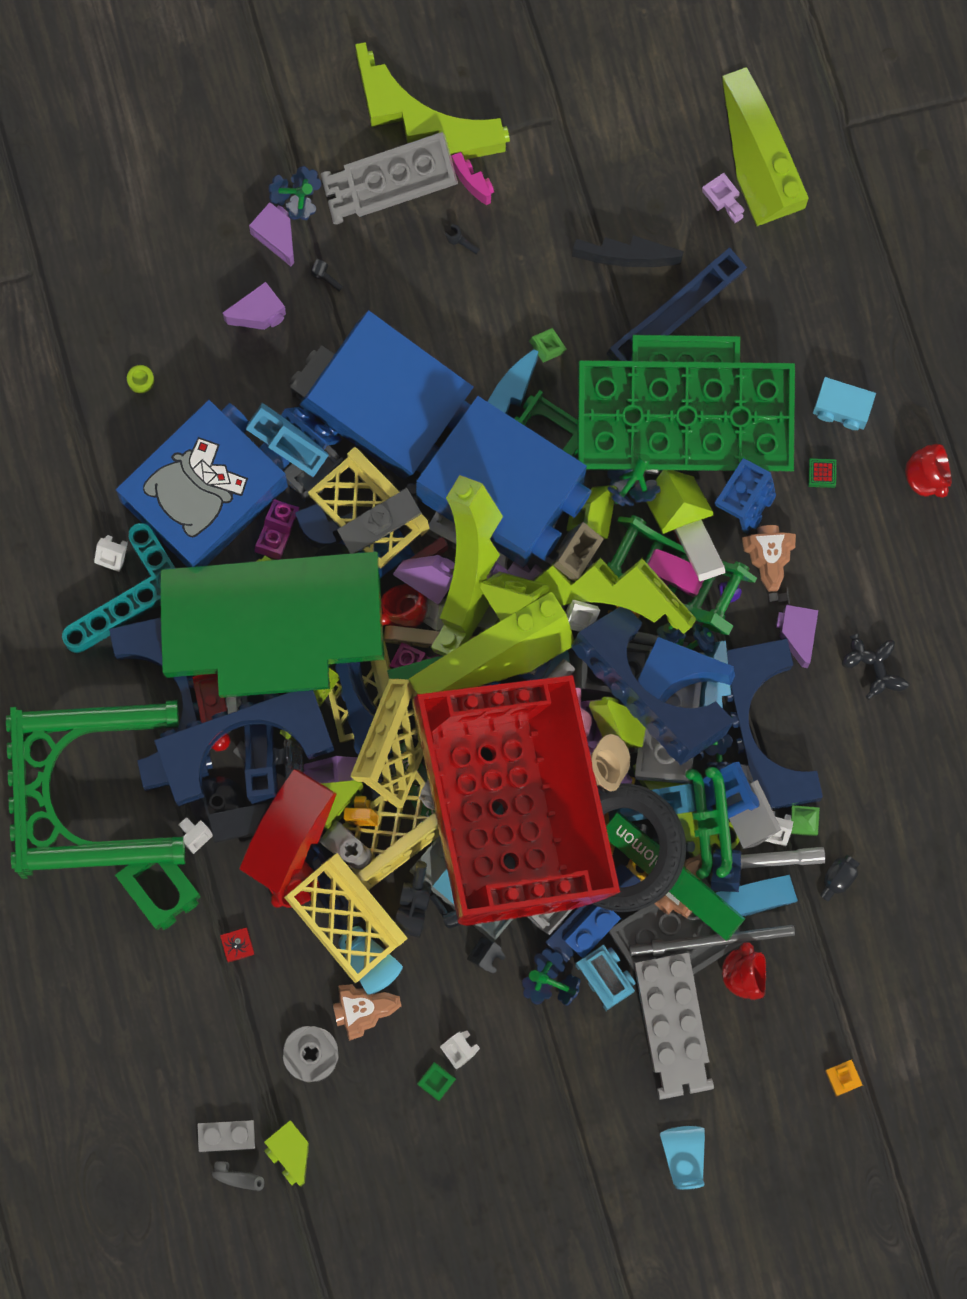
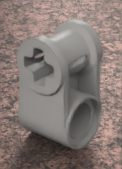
(342, 841)

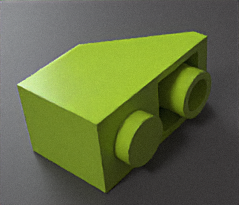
(596, 511)
(617, 720)
(291, 1150)

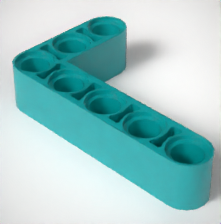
(130, 597)

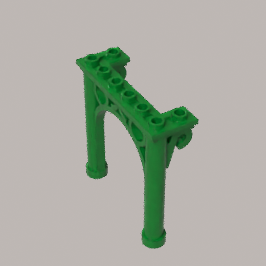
(84, 852)

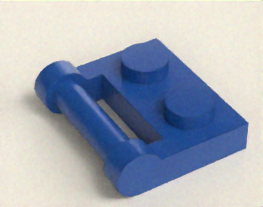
(735, 782)

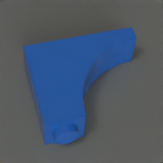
(675, 667)

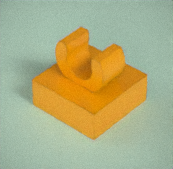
(361, 813)
(843, 1078)

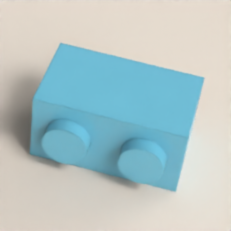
(844, 404)

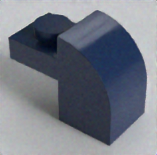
(316, 526)

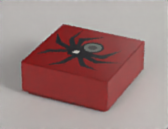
(237, 945)

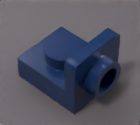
(732, 880)

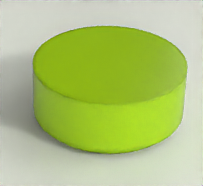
(140, 379)

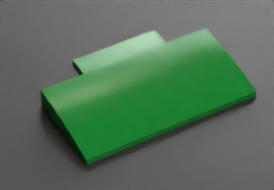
(686, 407)
(271, 621)

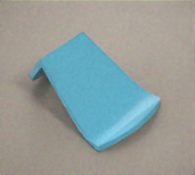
(381, 974)
(685, 1155)

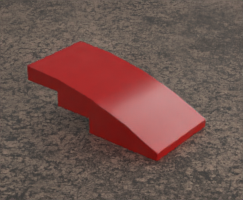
(288, 831)

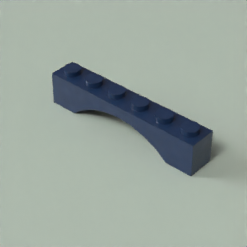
(684, 303)
(358, 702)
(259, 762)

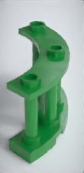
(712, 620)

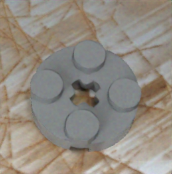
(326, 1057)

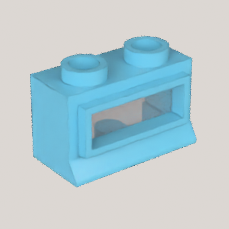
(606, 977)

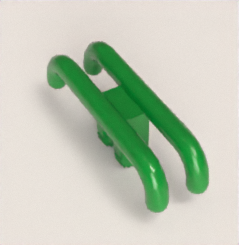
(711, 822)

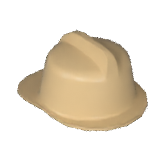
(610, 762)

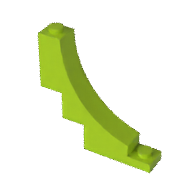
(391, 103)
(475, 522)
(635, 590)

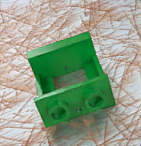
(540, 406)
(158, 917)

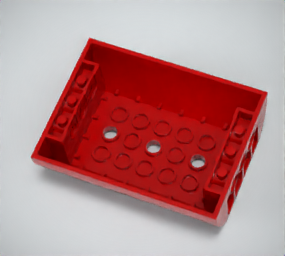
(547, 793)

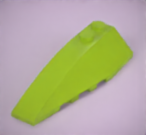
(760, 154)
(503, 650)

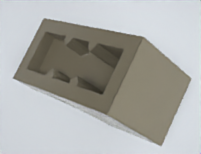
(577, 550)

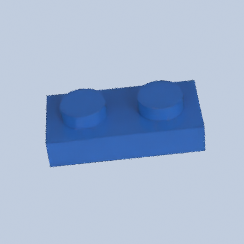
(590, 929)

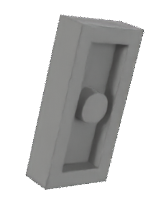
(226, 1136)

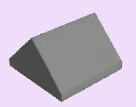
(755, 825)

